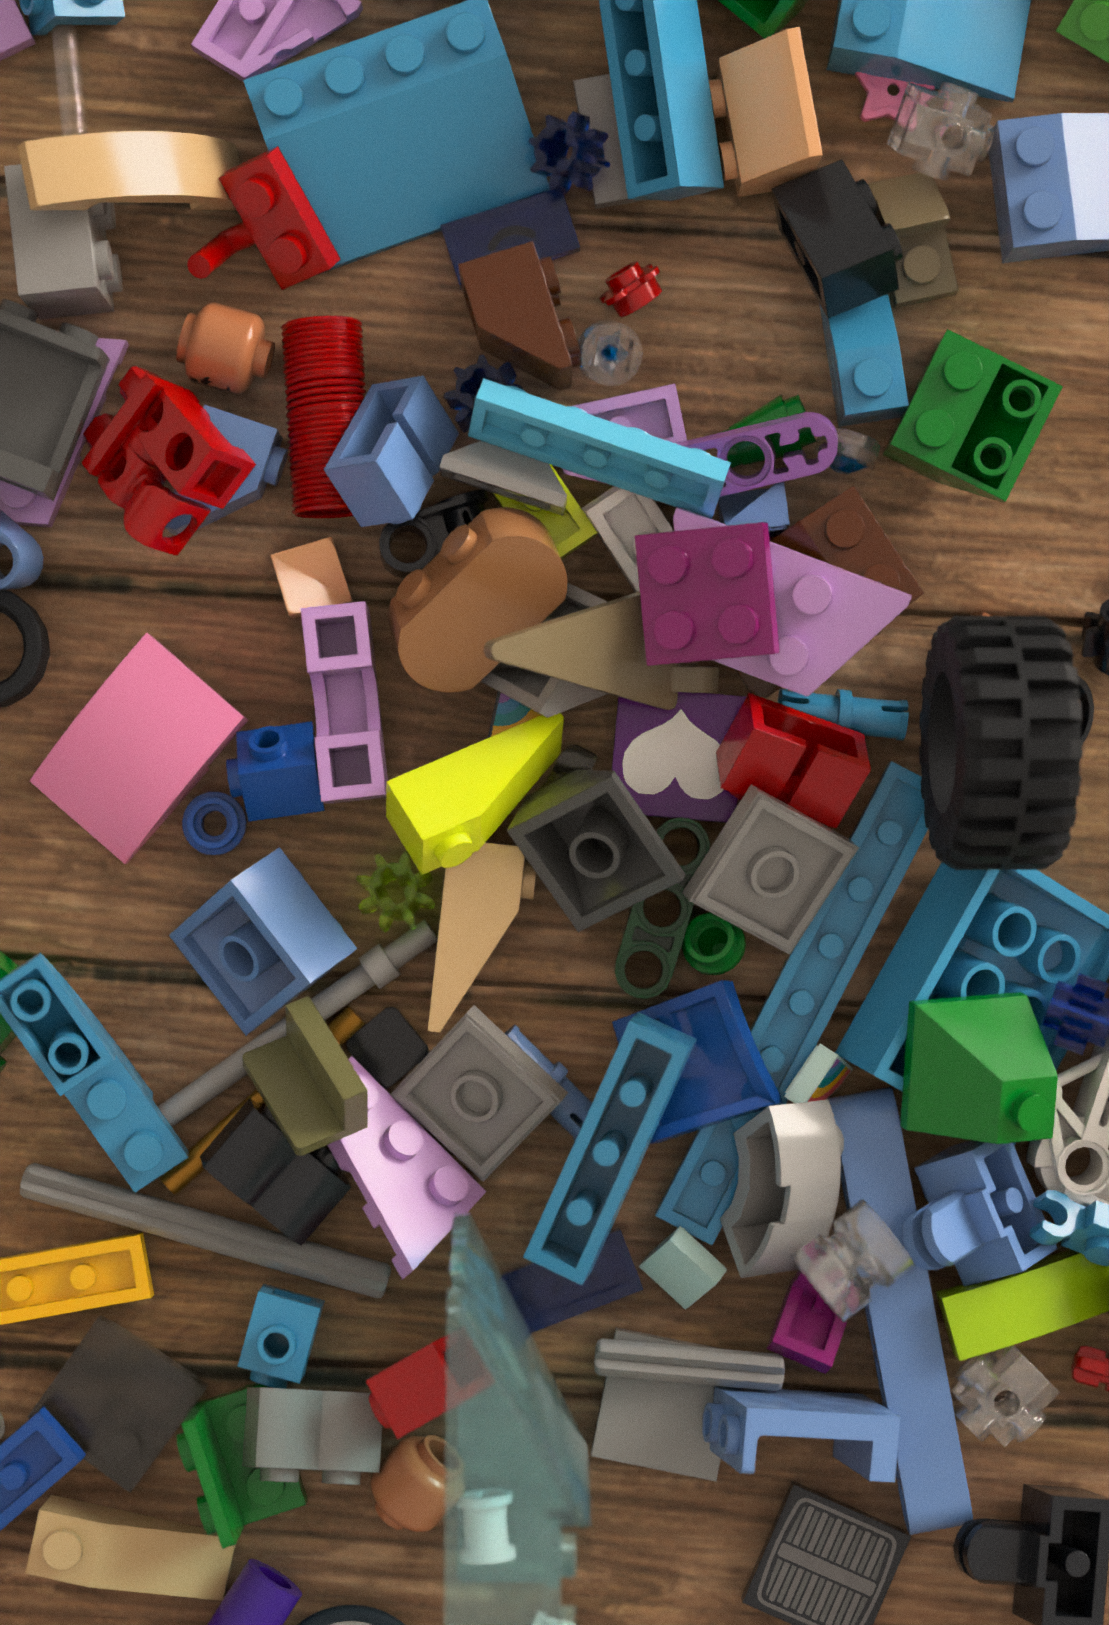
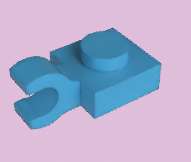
(1074, 1225)

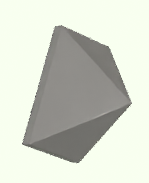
(506, 475)

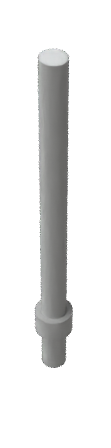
(377, 968)

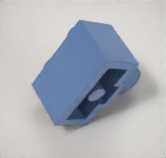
(975, 1214)

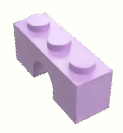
(345, 702)

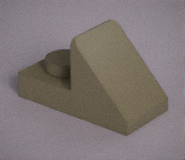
(919, 219)

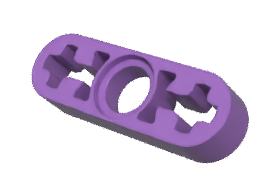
(789, 430)

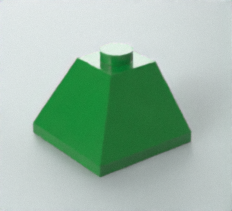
(978, 1070)

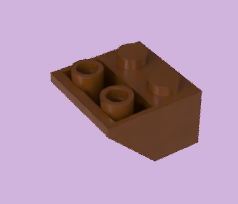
(514, 313)

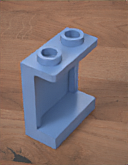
(861, 1428)

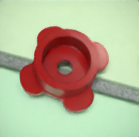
(631, 288)

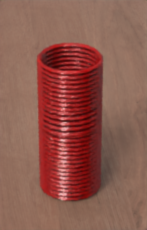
(322, 355)

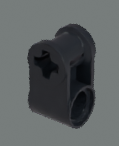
(433, 526)

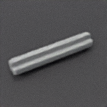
(689, 1364)

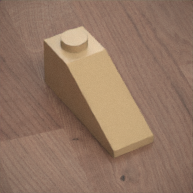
(476, 911)
(126, 1551)

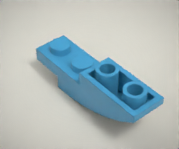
(90, 1071)

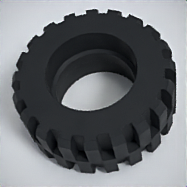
(1000, 742)

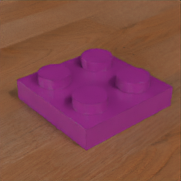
(707, 594)

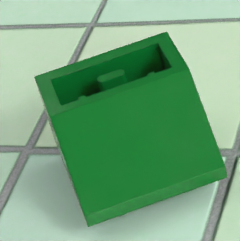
(972, 419)

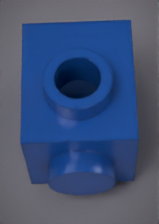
(276, 771)

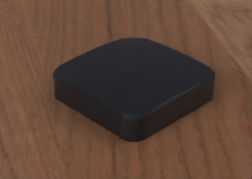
(387, 1047)

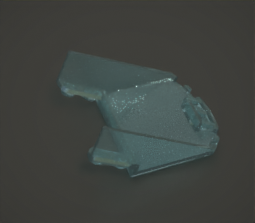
(510, 1455)

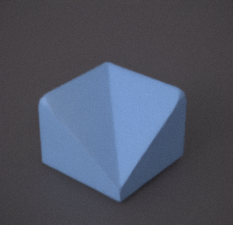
(755, 507)

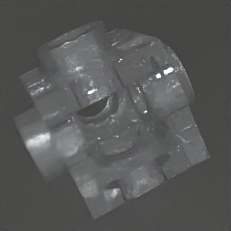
(921, 128)
(1018, 1412)

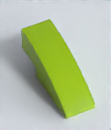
(1024, 1305)

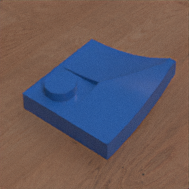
(724, 1069)

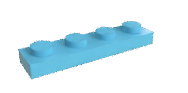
(597, 448)

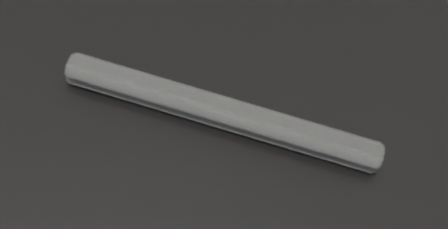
(204, 1230)

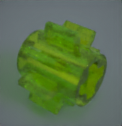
(376, 886)

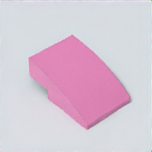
(137, 748)

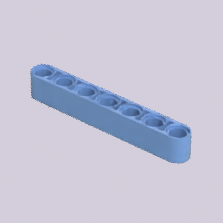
(904, 1322)

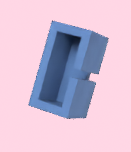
(391, 451)

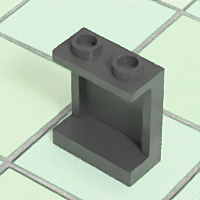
(44, 396)

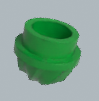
(713, 944)

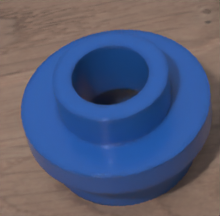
(194, 823)

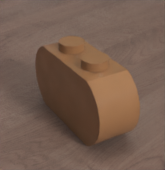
(480, 586)

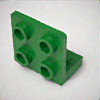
(232, 1492)

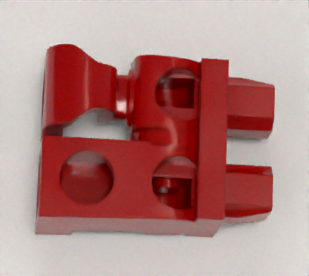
(160, 438)

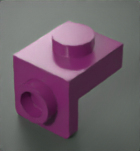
(806, 1327)

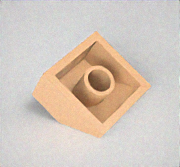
(766, 114)

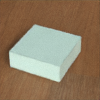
(683, 1267)

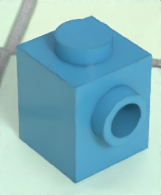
(280, 1336)

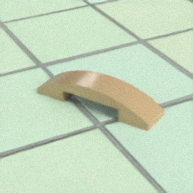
(127, 168)

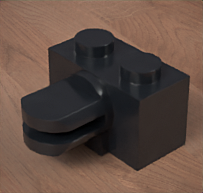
(1050, 1556)

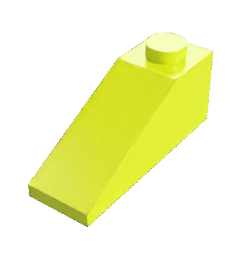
(462, 798)

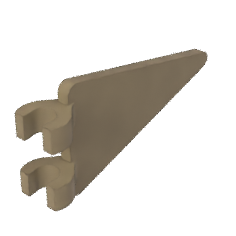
(604, 653)

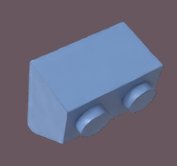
(262, 940)

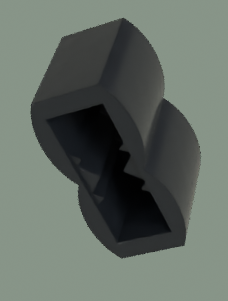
(265, 1172)

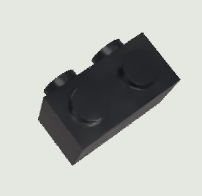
(837, 237)

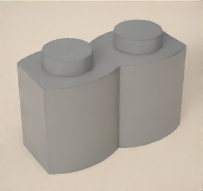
(311, 1432)

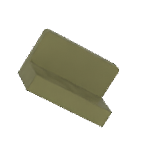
(308, 1082)

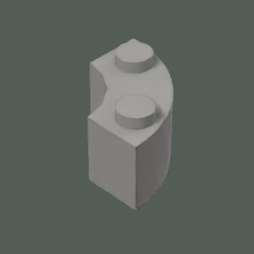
(784, 1185)

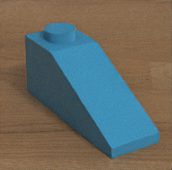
(865, 363)

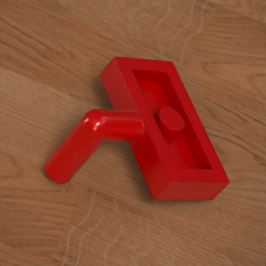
(273, 218)

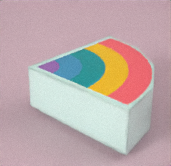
(818, 1076)

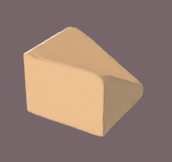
(311, 576)

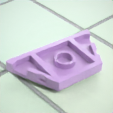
(819, 613)

